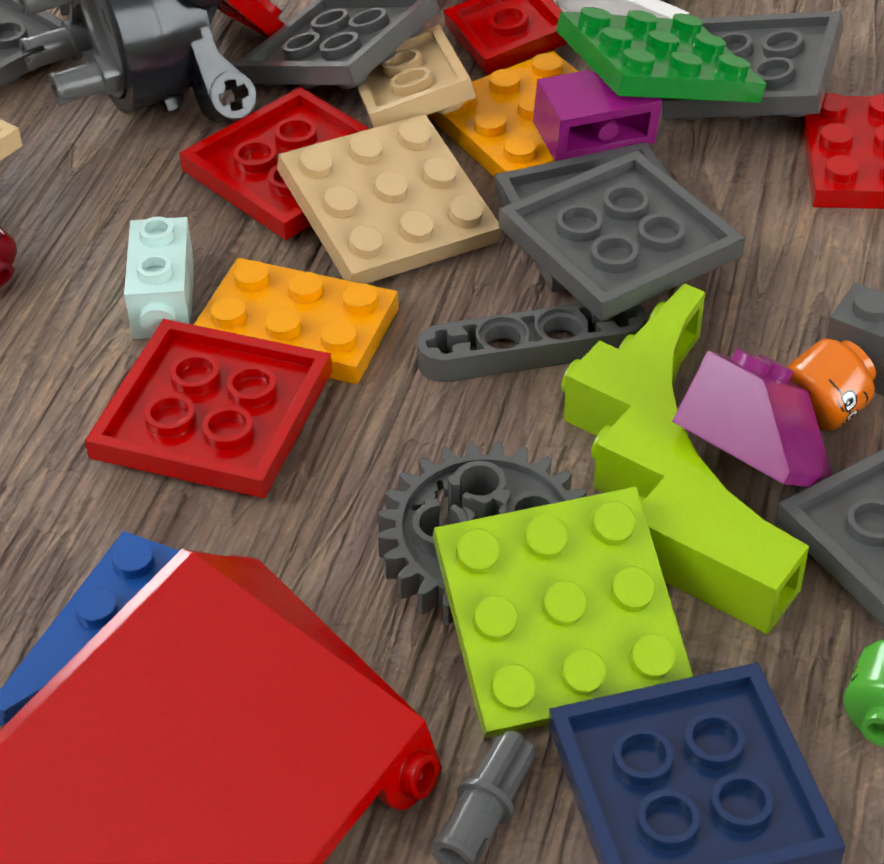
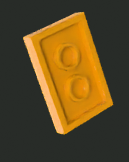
(304, 312)

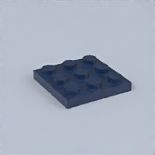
(694, 775)

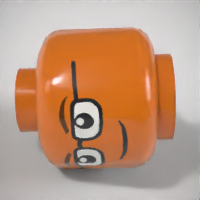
(837, 380)

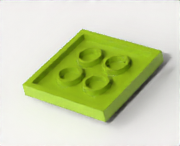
(558, 607)

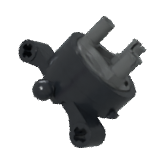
(139, 55)

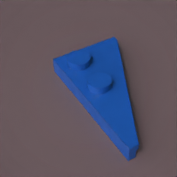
(107, 589)

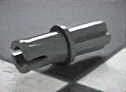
(484, 800)

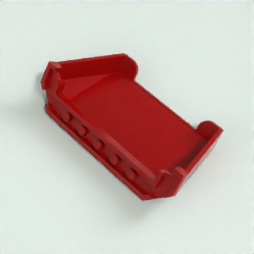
(207, 732)

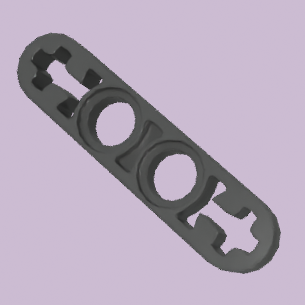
(525, 328)

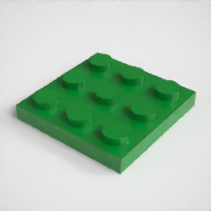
(659, 56)

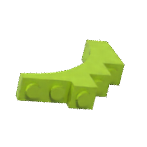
(699, 529)

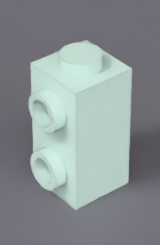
(158, 274)

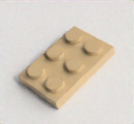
(417, 81)

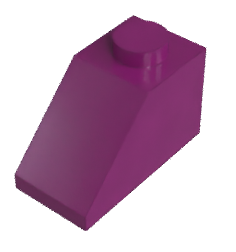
(585, 116)

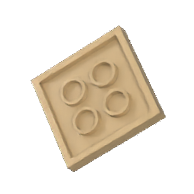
(388, 199)

